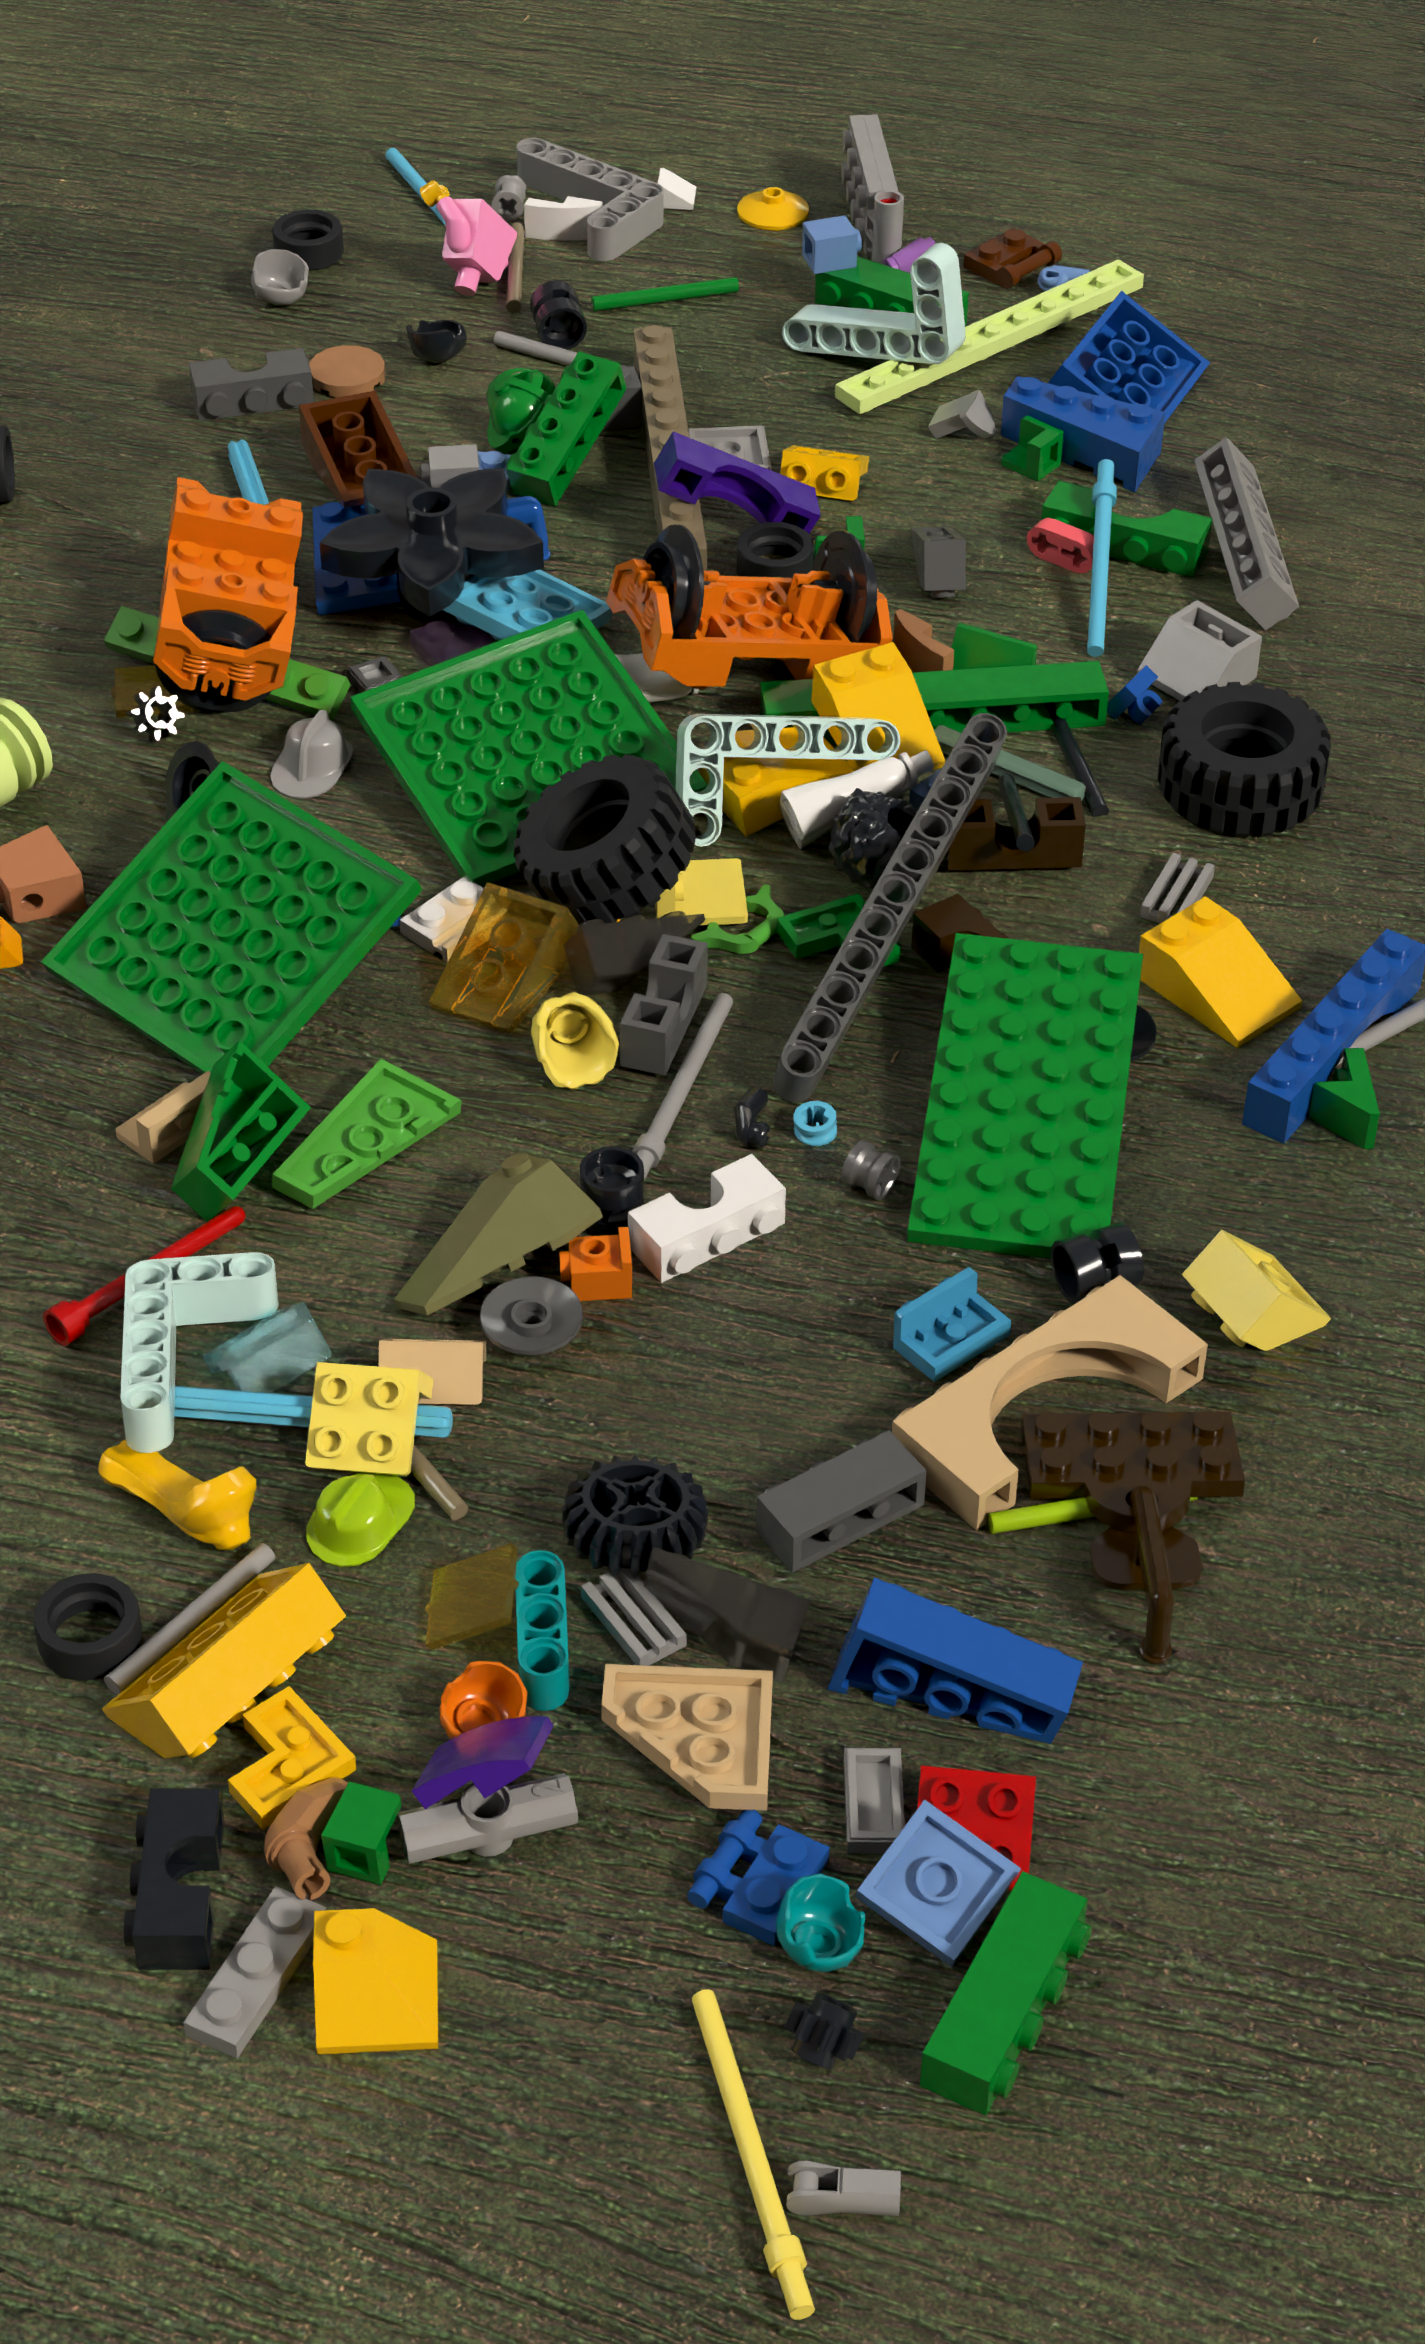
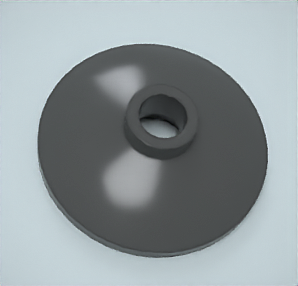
(531, 1315)

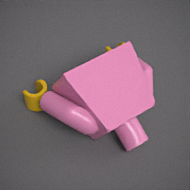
(474, 240)

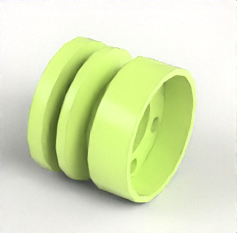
(23, 751)

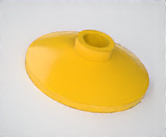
(773, 209)

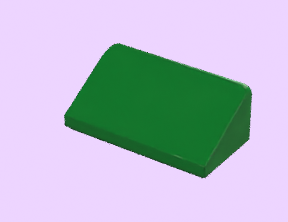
(986, 649)

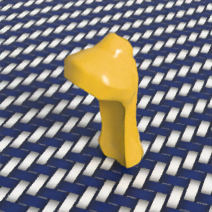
(207, 1511)

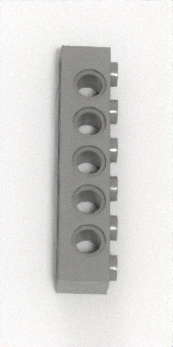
(1246, 534)

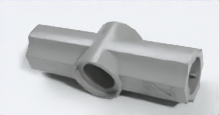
(508, 1815)

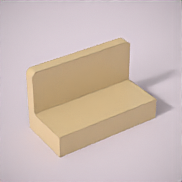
(165, 1122)
(451, 1363)

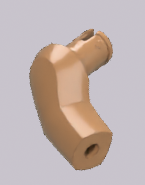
(297, 1836)

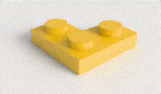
(298, 1752)

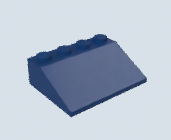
(1132, 360)

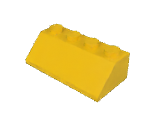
(228, 1662)

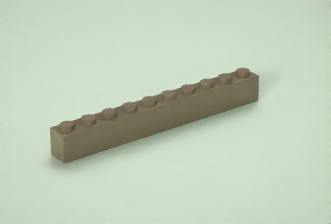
(661, 415)

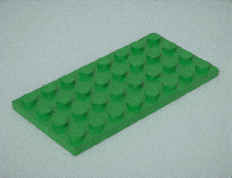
(1025, 1096)

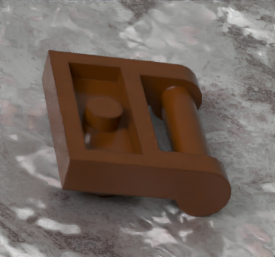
(1011, 257)

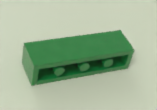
(869, 287)
(1004, 1993)

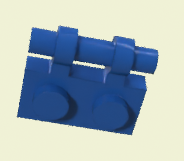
(775, 1867)

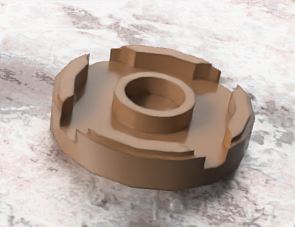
(347, 370)

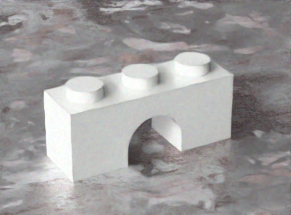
(678, 1238)

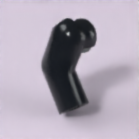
(746, 1113)

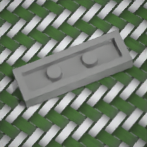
(254, 1973)

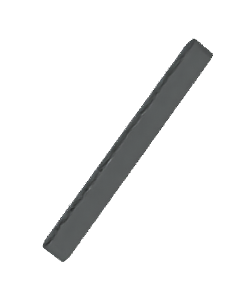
(888, 908)

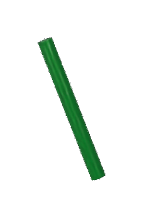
(664, 294)

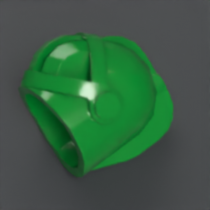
(513, 404)

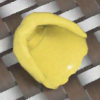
(574, 1040)

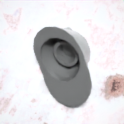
(311, 758)

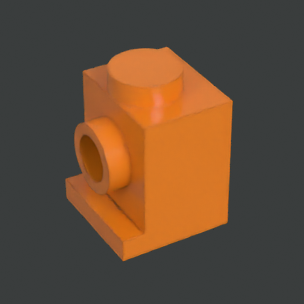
(598, 1266)

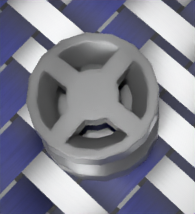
(870, 1170)

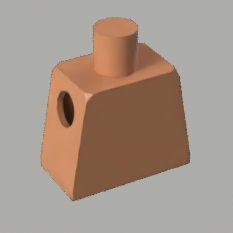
(39, 878)

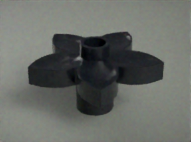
(432, 537)

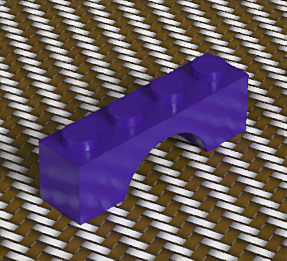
(698, 470)

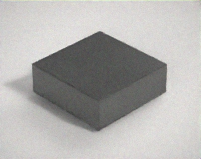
(372, 674)

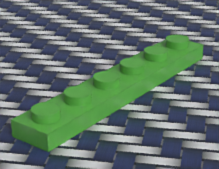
(303, 687)

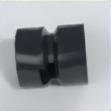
(558, 315)
(615, 1184)
(1091, 1262)

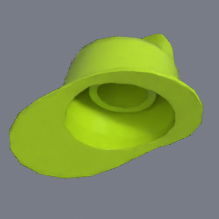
(358, 1517)

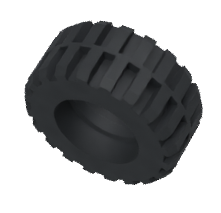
(1243, 759)
(605, 839)

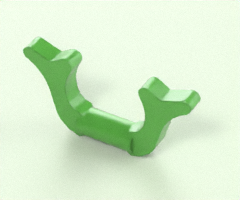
(746, 942)

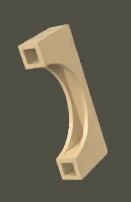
(1105, 1335)

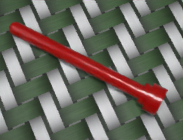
(68, 1320)

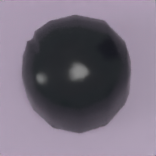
(437, 340)

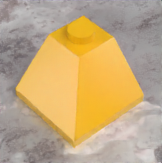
(373, 1983)

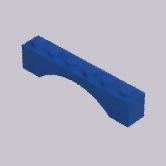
(1374, 986)

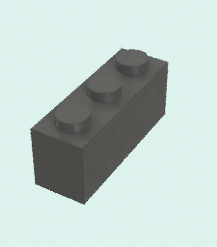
(840, 1500)

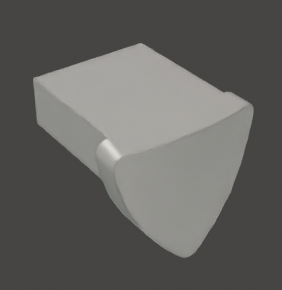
(964, 412)

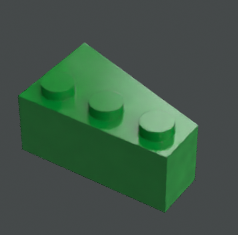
(235, 1130)

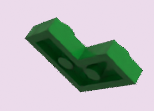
(823, 927)

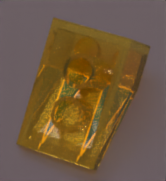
(505, 958)

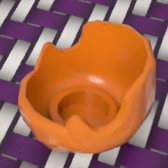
(481, 1696)

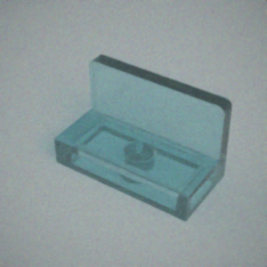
(271, 1351)

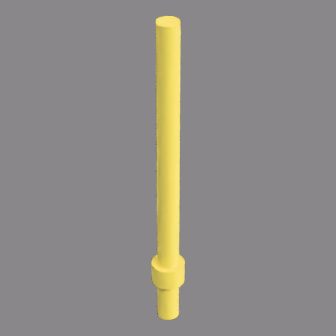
(783, 2250)

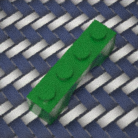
(1164, 542)

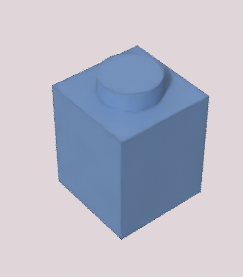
(830, 244)

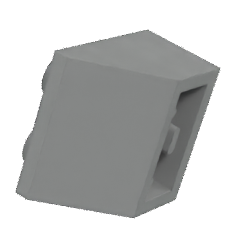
(1202, 650)

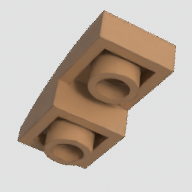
(918, 647)

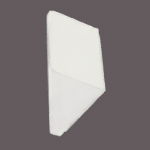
(677, 192)

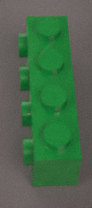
(566, 428)

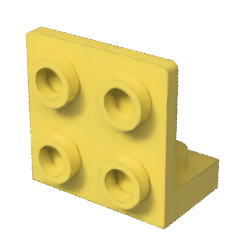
(709, 889)
(365, 1418)

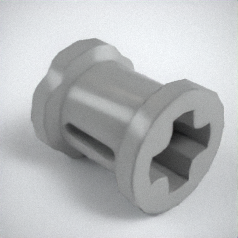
(509, 197)

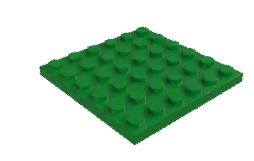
(503, 724)
(231, 924)

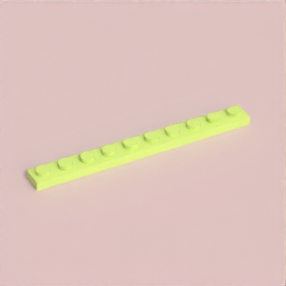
(993, 335)

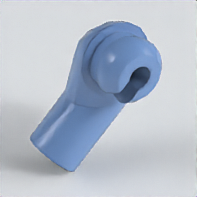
(1057, 275)

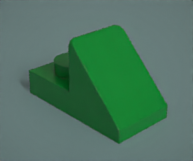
(1348, 1101)

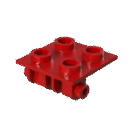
(988, 1805)

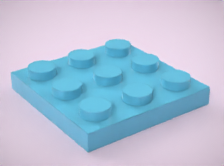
(522, 603)

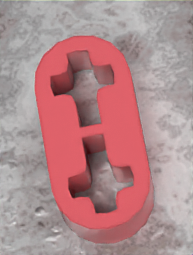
(1062, 545)

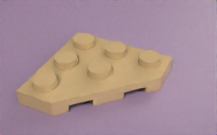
(697, 1727)

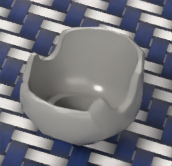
(279, 277)

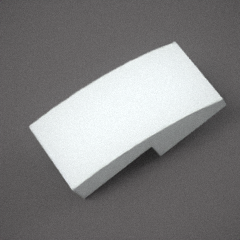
(558, 220)

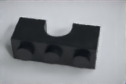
(175, 1920)

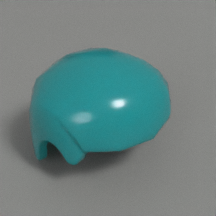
(820, 1924)

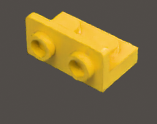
(828, 471)

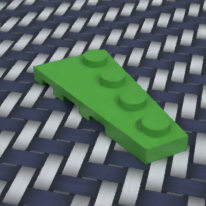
(366, 1129)

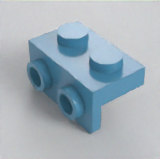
(948, 1326)

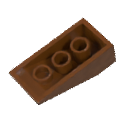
(347, 439)

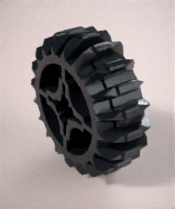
(631, 1507)

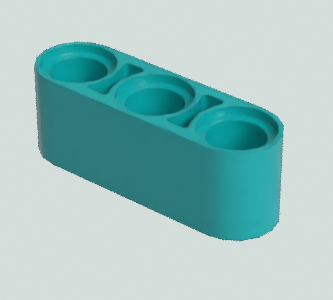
(542, 1629)

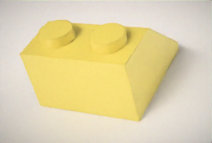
(1252, 1294)

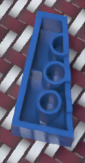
(1092, 426)
(954, 1665)

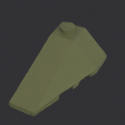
(507, 1217)

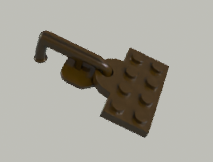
(1140, 1483)

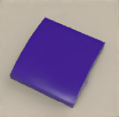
(485, 1755)

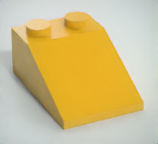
(879, 687)
(755, 784)
(1216, 972)

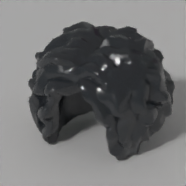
(868, 834)

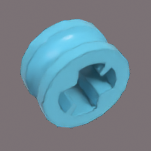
(812, 1112)

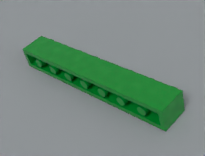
(955, 696)

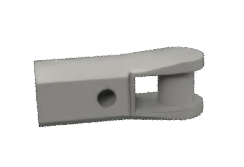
(857, 2190)

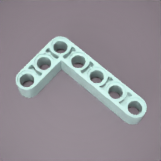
(851, 330)
(765, 745)
(171, 1295)

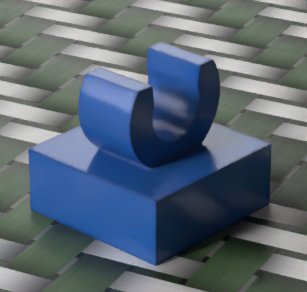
(1136, 698)

